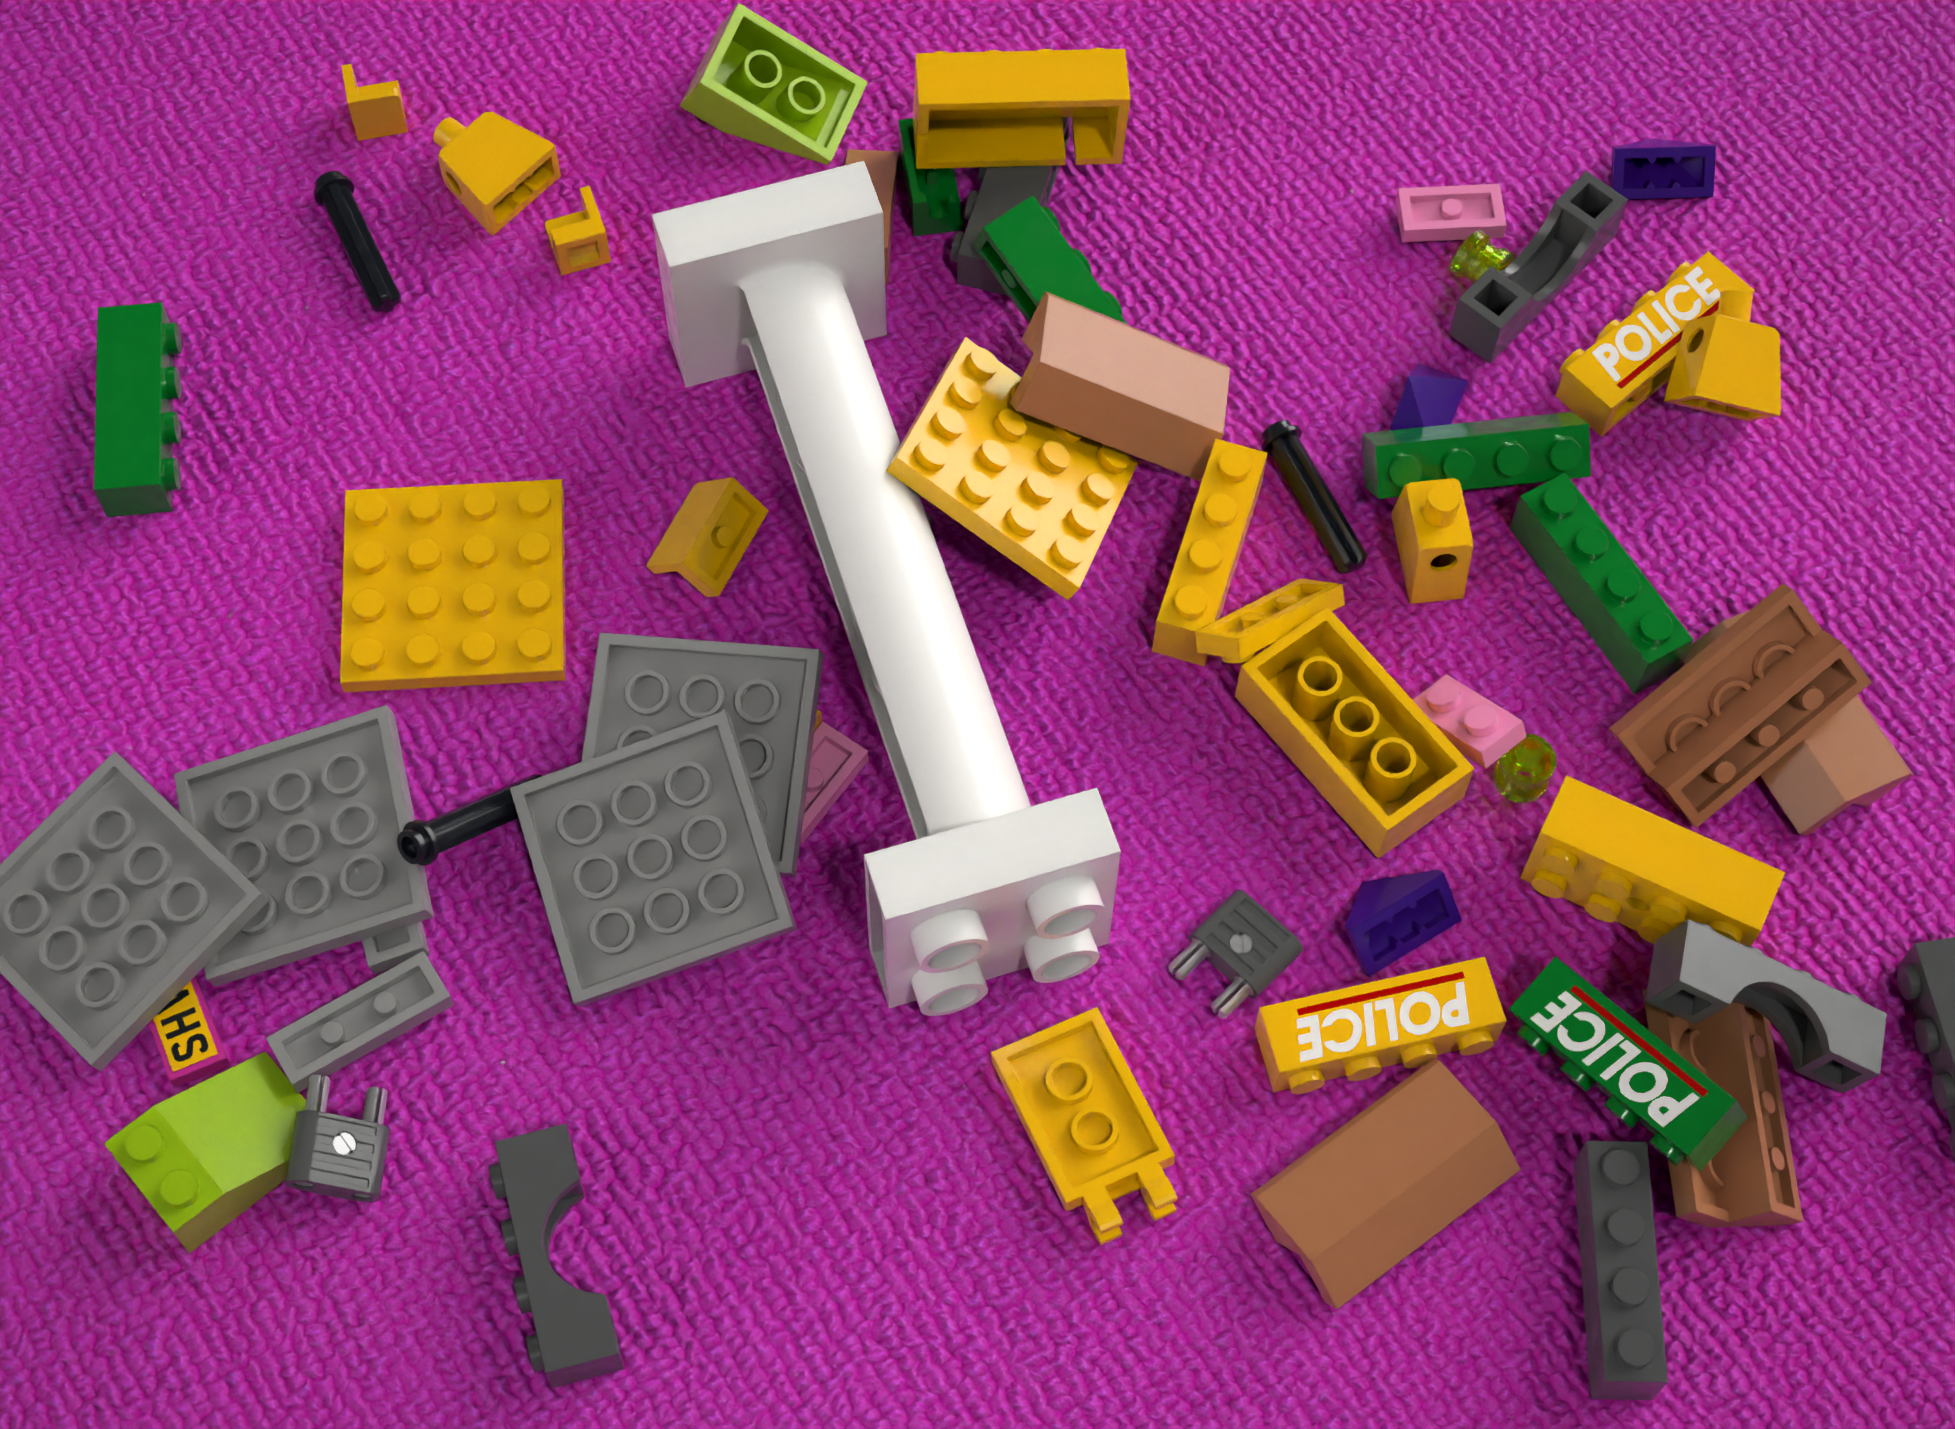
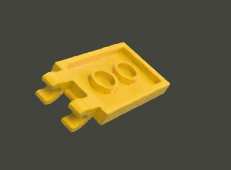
(1088, 1120)

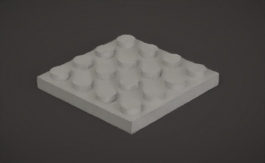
(767, 690)
(316, 834)
(652, 859)
(115, 910)

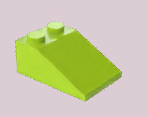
(773, 89)
(212, 1148)

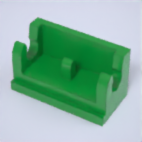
(929, 192)

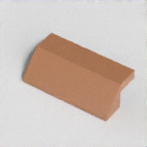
(1122, 386)
(1740, 705)
(1834, 766)
(1754, 1171)
(1386, 1182)

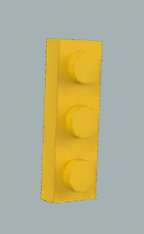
(1267, 619)

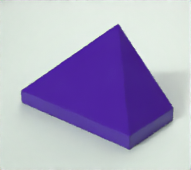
(1663, 169)
(1429, 399)
(1398, 916)

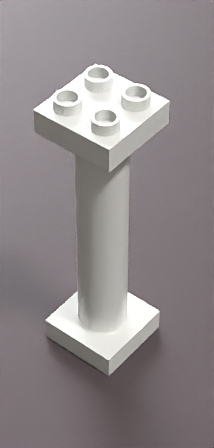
(990, 884)

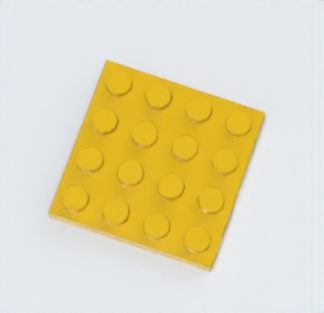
(1010, 476)
(453, 586)

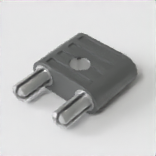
(1243, 946)
(337, 1152)

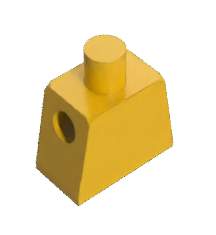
(494, 167)
(1728, 363)
(1428, 523)

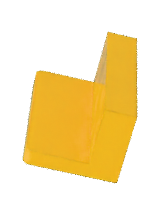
(709, 534)

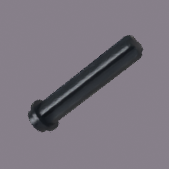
(336, 195)
(1334, 530)
(423, 841)

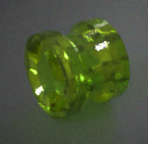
(1477, 256)
(1531, 756)

